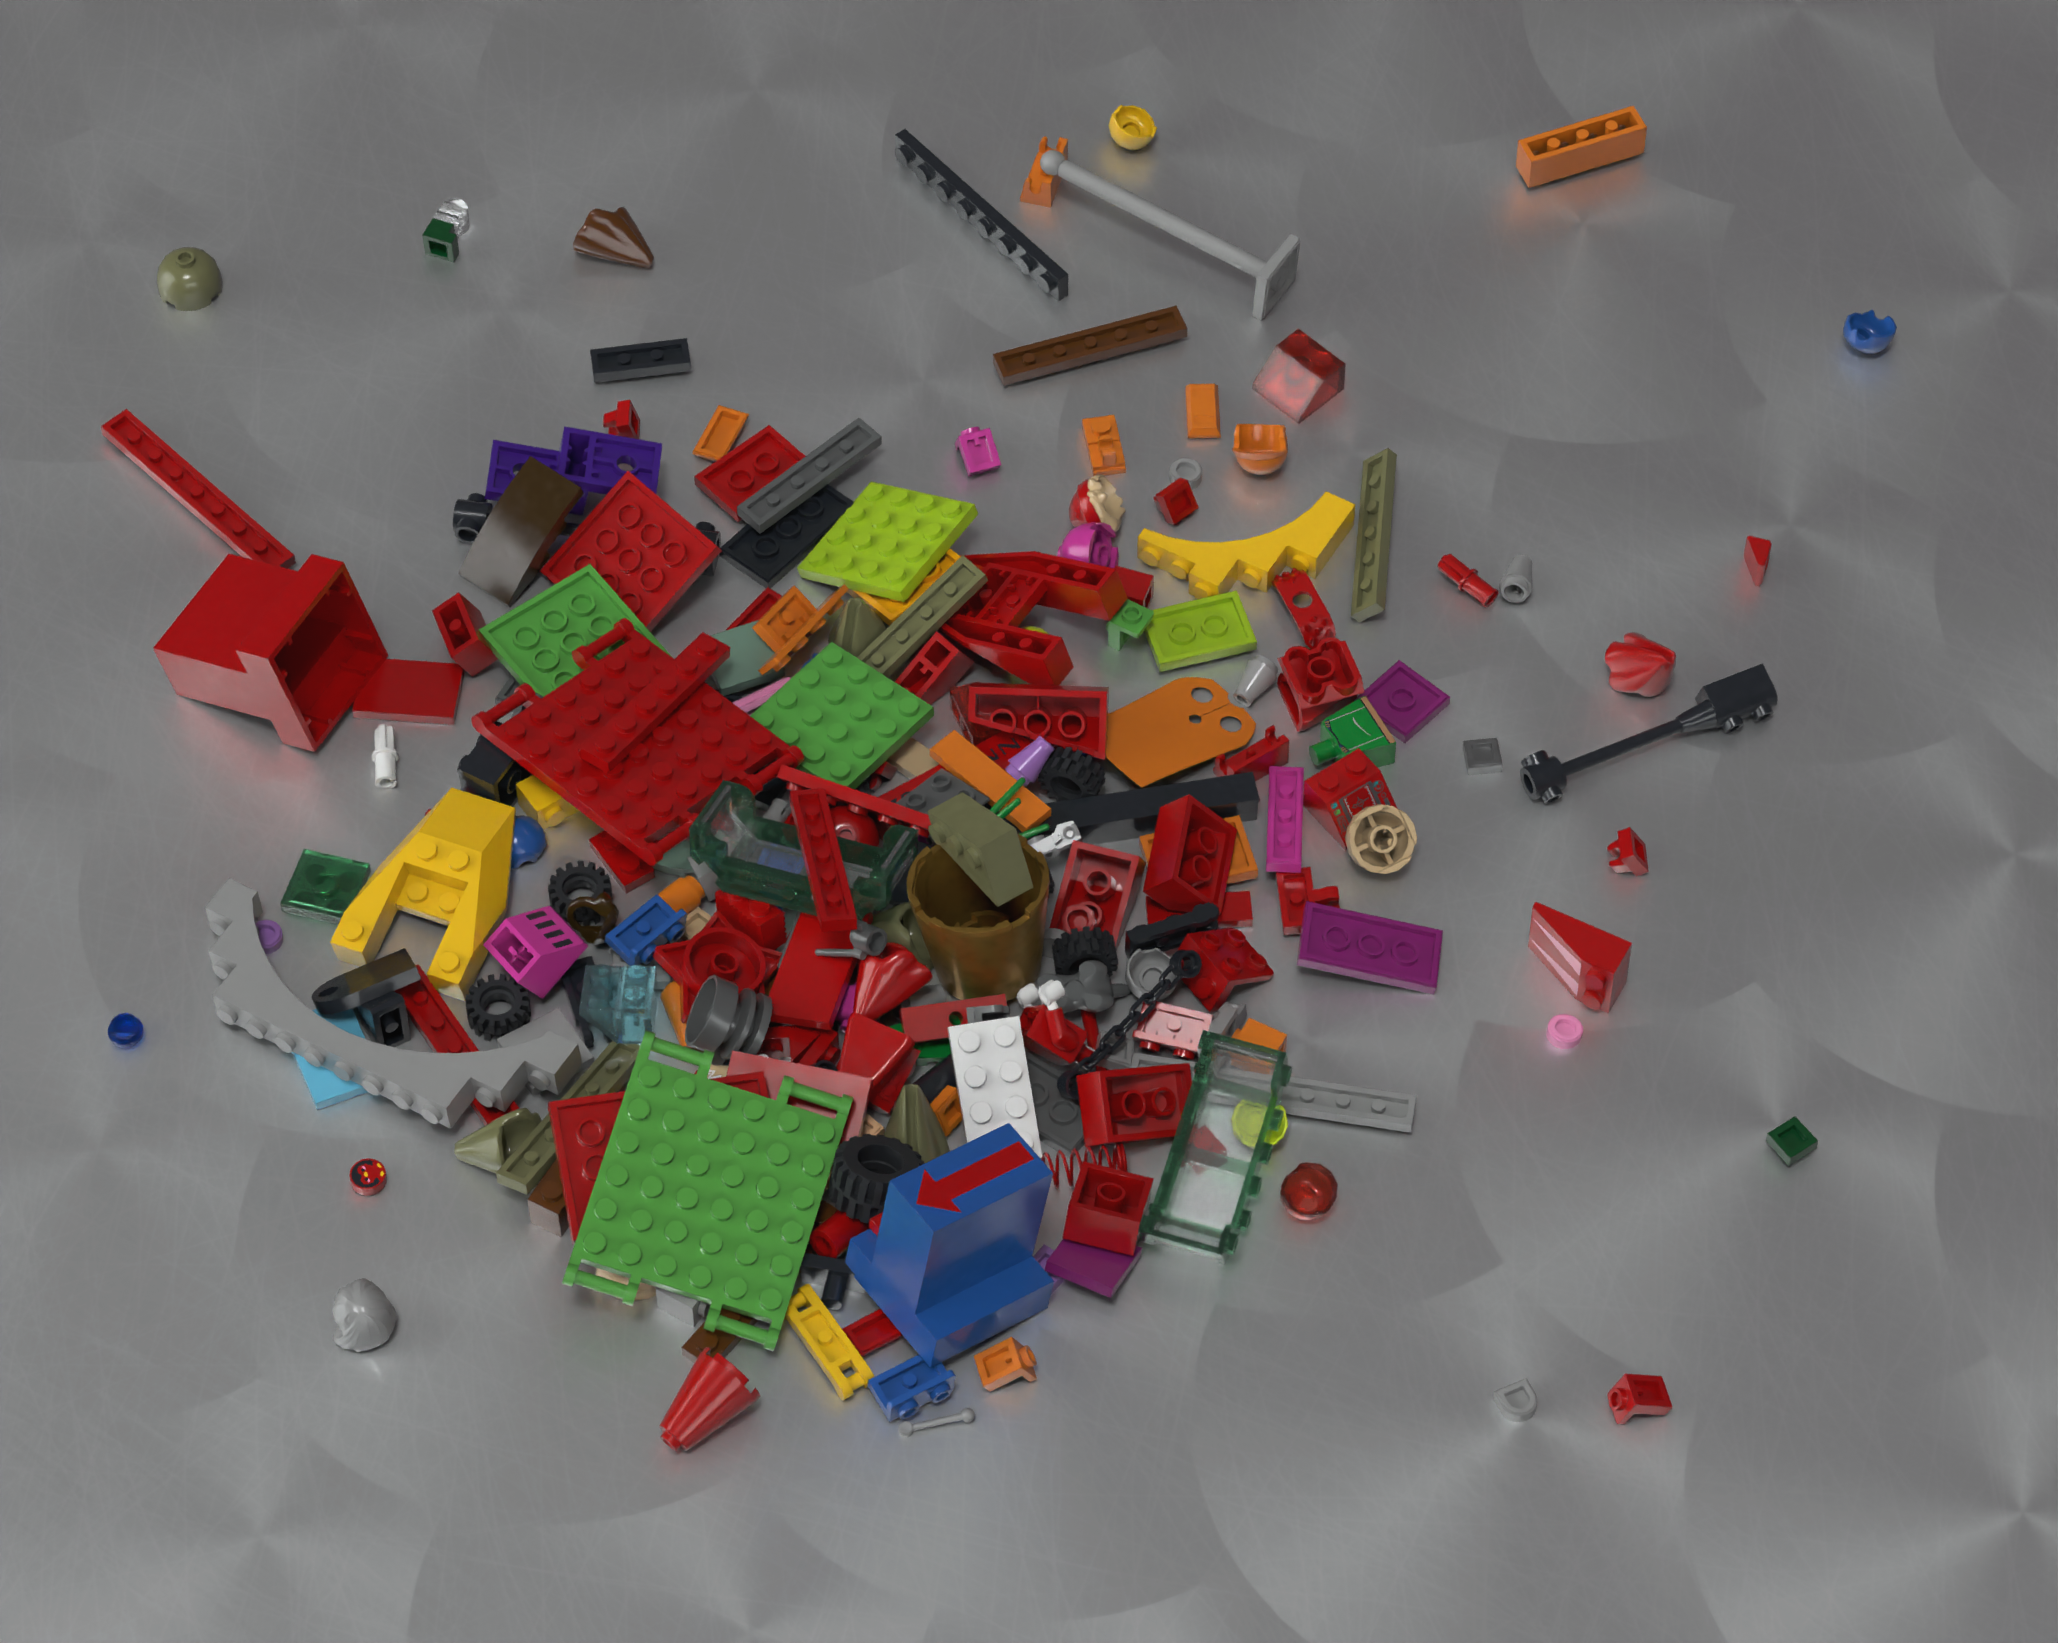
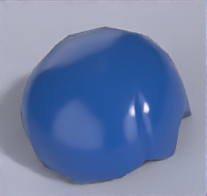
(1868, 333)
(528, 841)

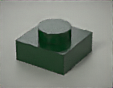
(1791, 1141)

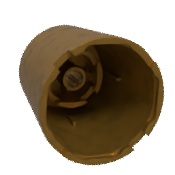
(969, 938)

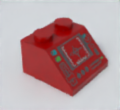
(1344, 791)

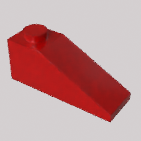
(934, 669)

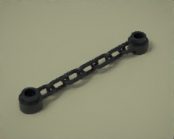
(1191, 968)

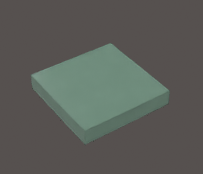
(746, 657)

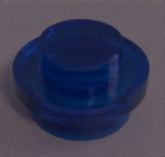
(125, 1030)

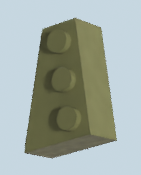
(982, 847)

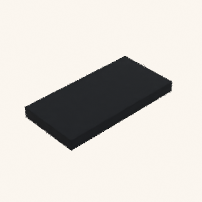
(788, 541)

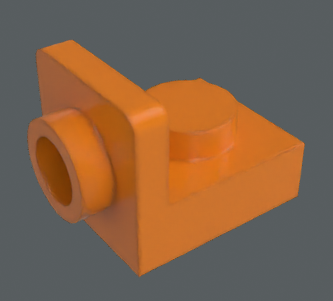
(1005, 1363)

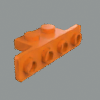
(790, 620)

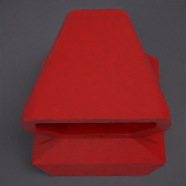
(1318, 681)
(879, 1054)

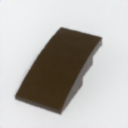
(520, 532)

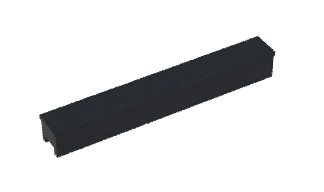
(1136, 811)

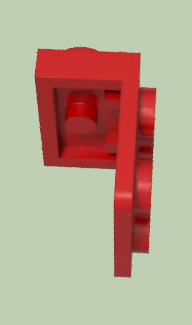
(1225, 963)

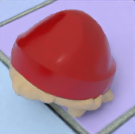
(1096, 503)

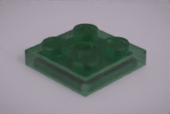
(324, 886)

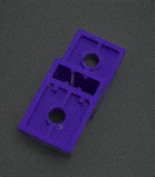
(583, 458)

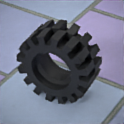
(1071, 775)
(576, 878)
(1084, 946)
(492, 992)

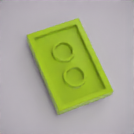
(1199, 631)

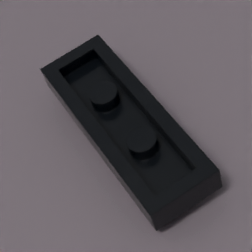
(640, 360)

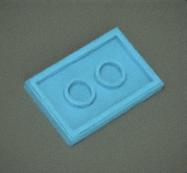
(322, 1083)

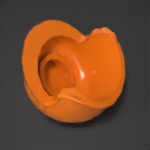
(1260, 447)

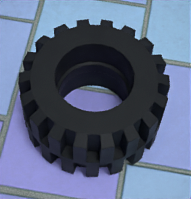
(864, 1171)

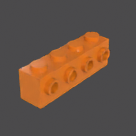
(1581, 146)

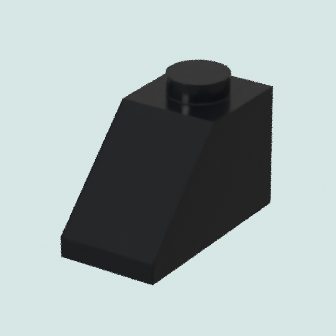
(386, 1020)

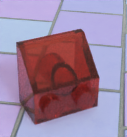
(1300, 376)

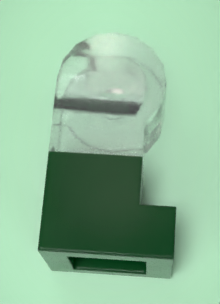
(445, 228)

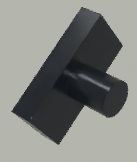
(831, 1274)

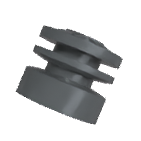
(727, 1018)

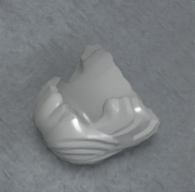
(362, 1316)

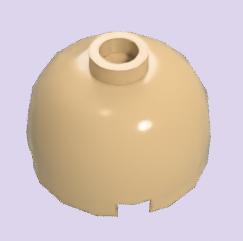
(1381, 839)

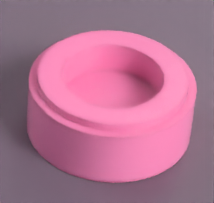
(1564, 1031)

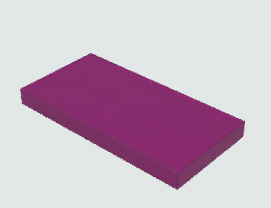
(1370, 947)

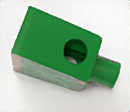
(1351, 729)

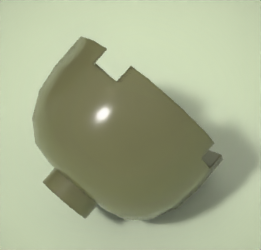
(188, 279)

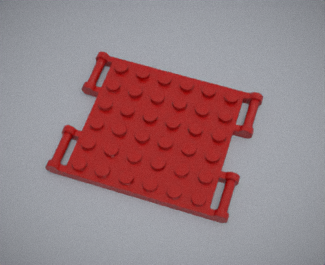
(664, 775)

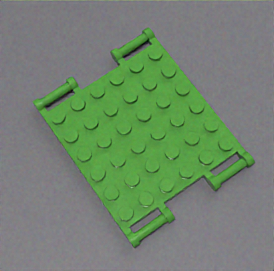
(708, 1191)

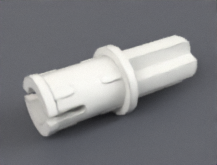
(385, 757)

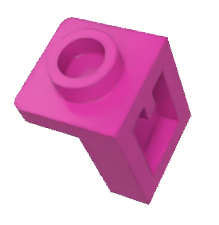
(978, 450)

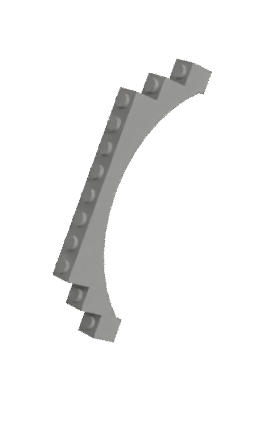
(428, 1083)

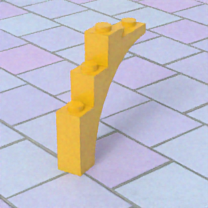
(1255, 561)

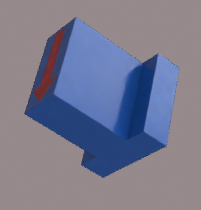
(959, 1246)

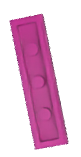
(1285, 819)

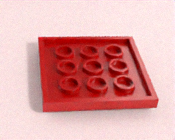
(638, 549)

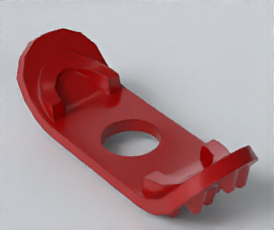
(1312, 621)

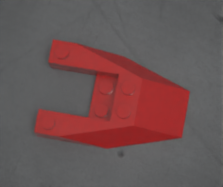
(1017, 584)

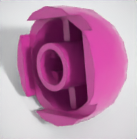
(1090, 544)

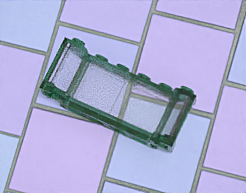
(766, 863)
(1219, 1148)

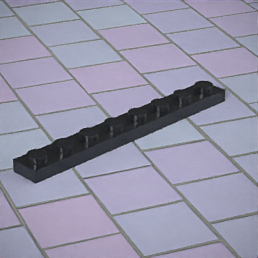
(982, 215)

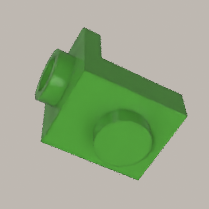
(1127, 622)

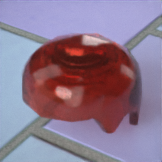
(1308, 1191)

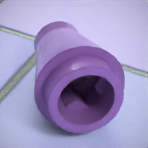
(1030, 760)

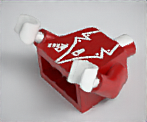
(1047, 1029)

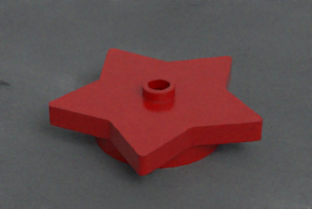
(718, 952)

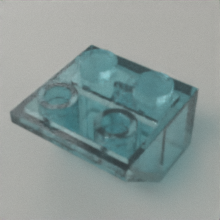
(620, 1000)

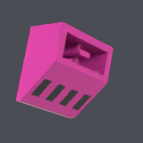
(536, 948)

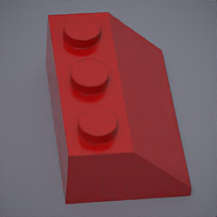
(1189, 856)

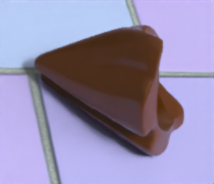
(613, 238)

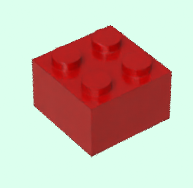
(1107, 1208)

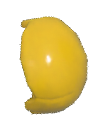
(1131, 127)

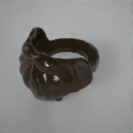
(602, 905)

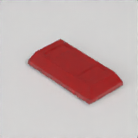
(871, 1332)

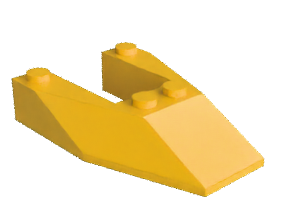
(445, 871)

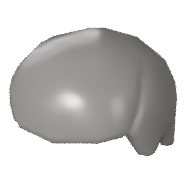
(1145, 969)

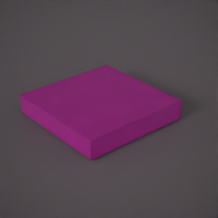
(1405, 700)
(1091, 1266)

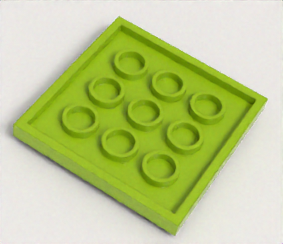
(887, 541)

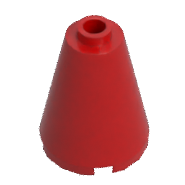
(706, 1401)

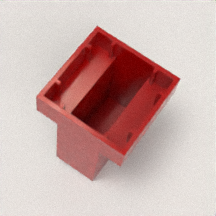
(275, 645)

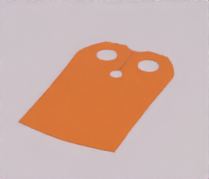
(1158, 739)

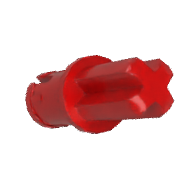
(1467, 580)

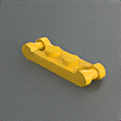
(827, 1342)

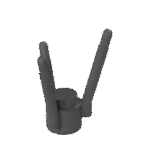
(865, 940)

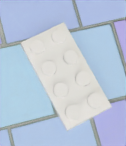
(993, 1079)

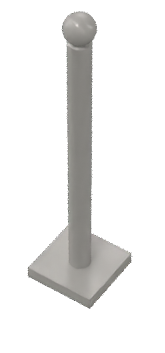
(1272, 276)

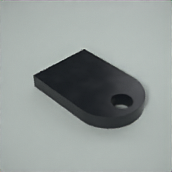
(366, 983)

